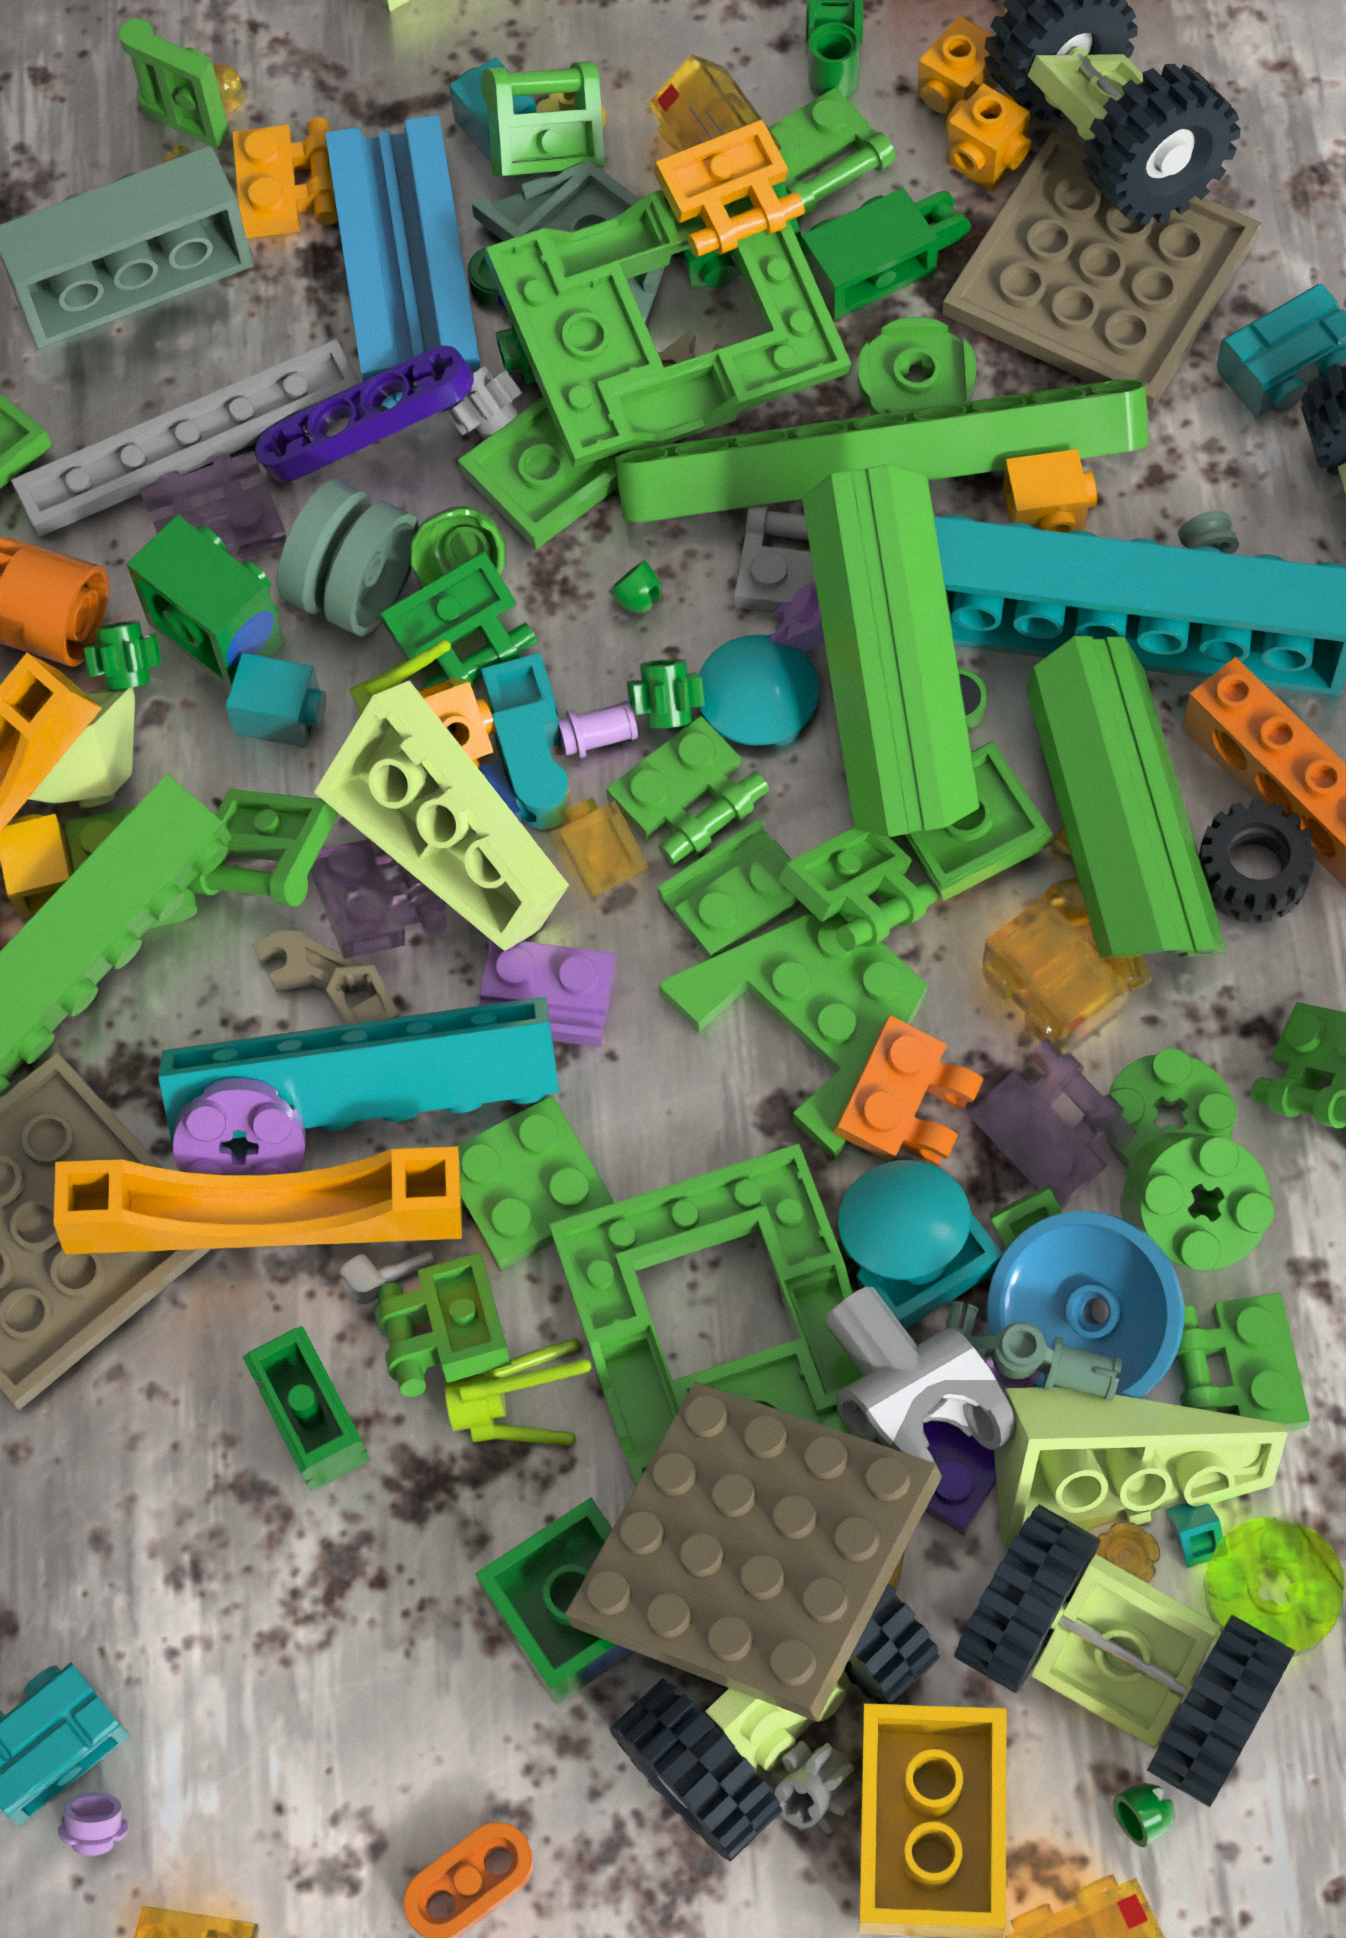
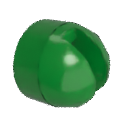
(638, 588)
(1144, 1813)

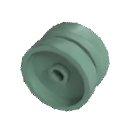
(346, 557)

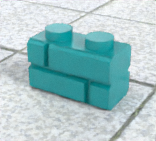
(1284, 351)
(52, 1740)

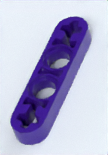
(362, 407)

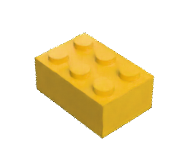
(933, 1821)

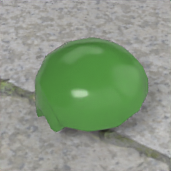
(453, 539)

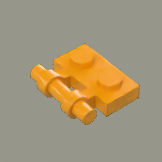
(723, 172)
(267, 178)

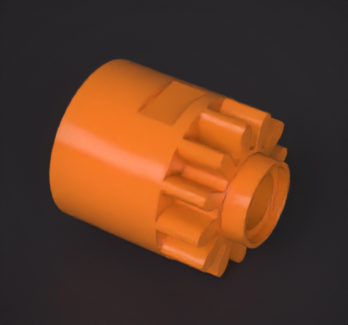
(50, 601)

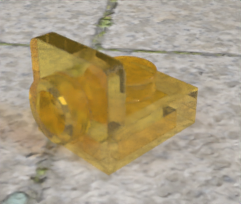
(599, 845)

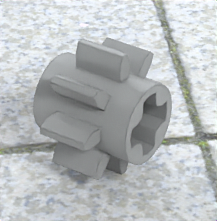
(487, 404)
(815, 1787)

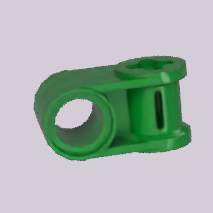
(834, 43)

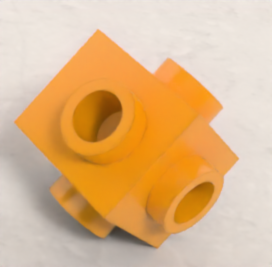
(987, 136)
(470, 718)

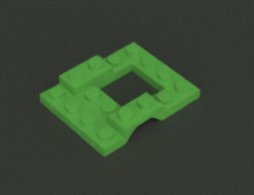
(598, 357)
(614, 1241)

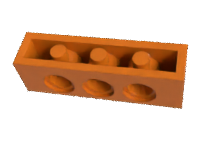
(1273, 756)

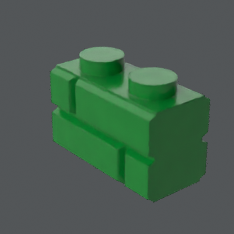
(306, 1408)

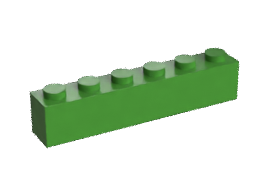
(100, 917)

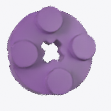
(245, 1107)

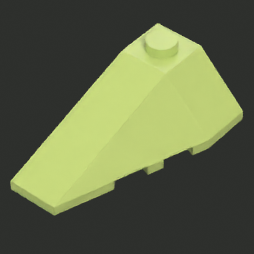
(98, 758)
(1124, 1457)

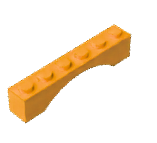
(38, 724)
(149, 1208)

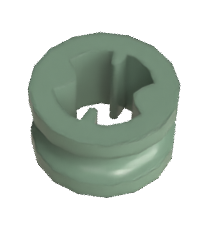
(1209, 530)

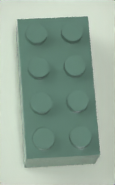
(124, 246)

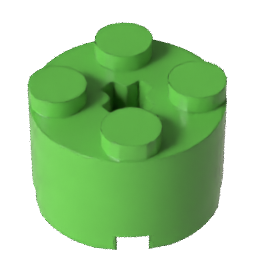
(1232, 1205)

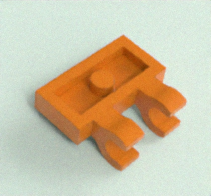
(890, 1089)

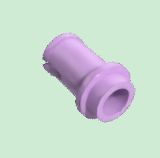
(596, 728)

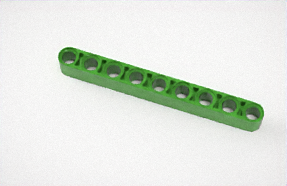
(927, 440)

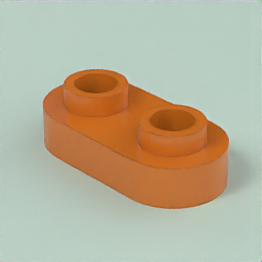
(465, 1878)

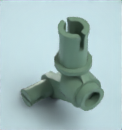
(1023, 1350)

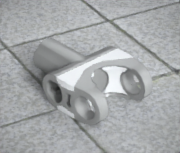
(913, 1382)

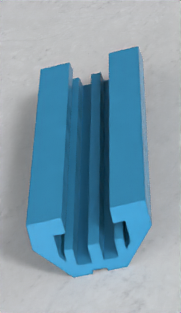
(401, 246)

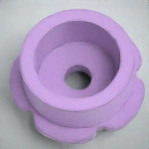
(92, 1823)

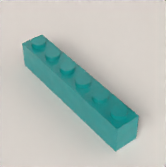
(382, 1065)

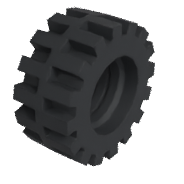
(1261, 828)

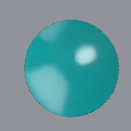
(758, 691)
(904, 1221)

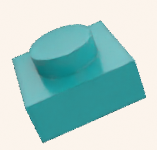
(517, 683)

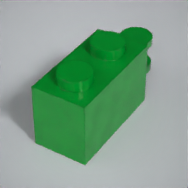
(880, 247)

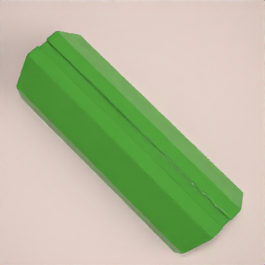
(890, 650)
(1121, 803)

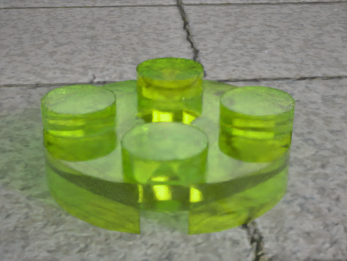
(1281, 1550)

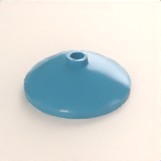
(1071, 1261)

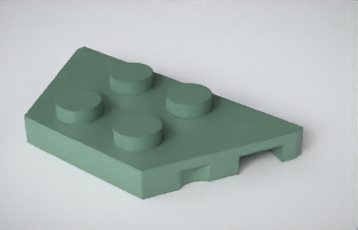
(567, 203)

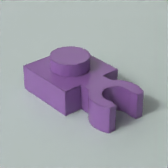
(801, 620)

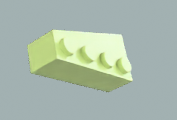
(440, 818)

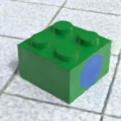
(205, 598)
(533, 1591)

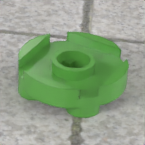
(911, 343)
(1171, 1080)

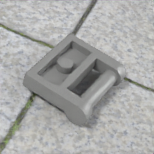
(771, 573)

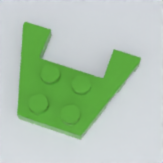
(819, 992)

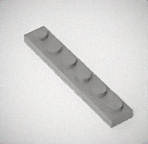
(180, 439)

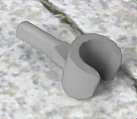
(363, 1279)

